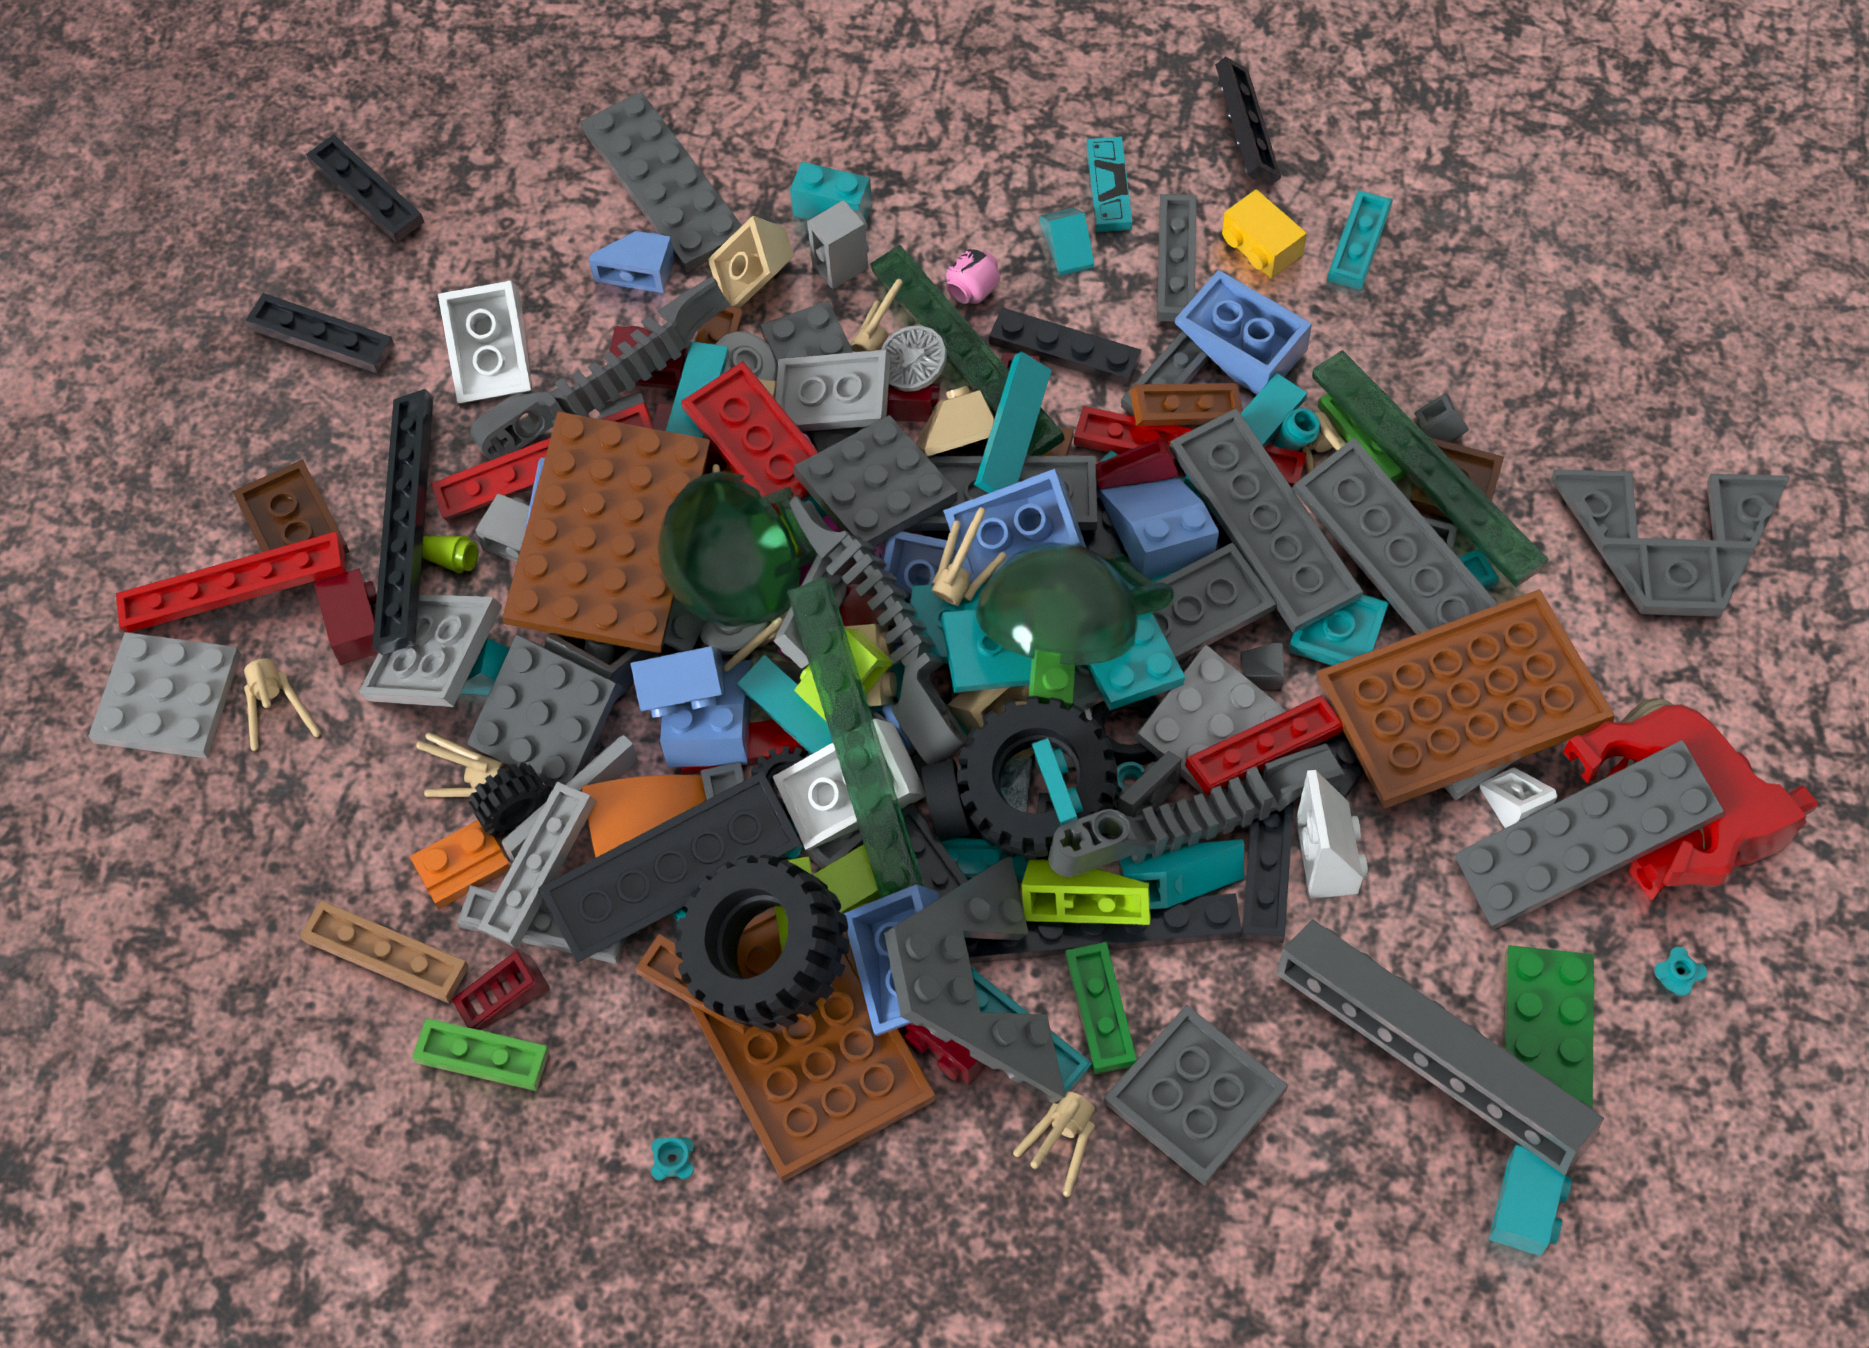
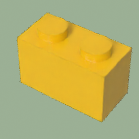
(1263, 234)

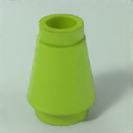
(451, 552)

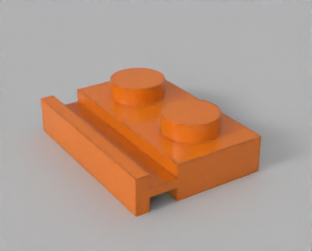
(459, 861)

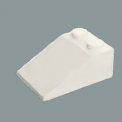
(486, 341)
(819, 796)
(1328, 841)

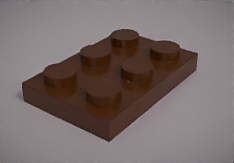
(286, 508)

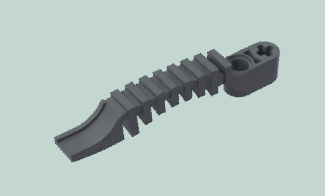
(502, 433)
(920, 707)
(1081, 847)

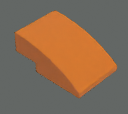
(637, 805)

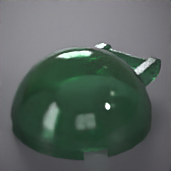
(731, 551)
(1068, 603)

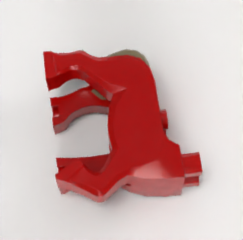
(1757, 814)

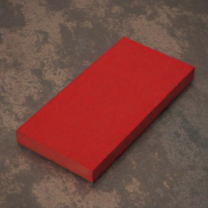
(750, 431)

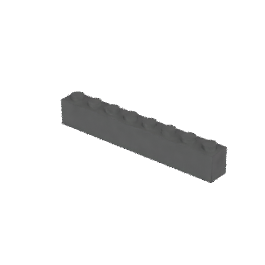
(1440, 1046)

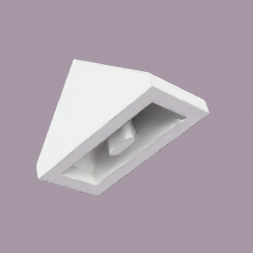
(1516, 795)

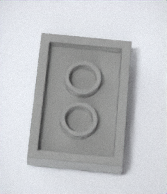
(834, 389)

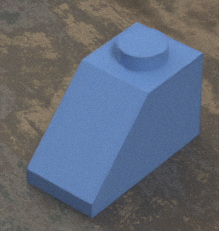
(635, 262)

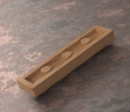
(384, 951)

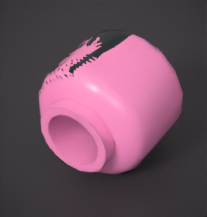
(972, 276)

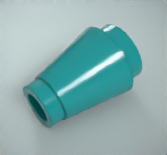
(1298, 429)

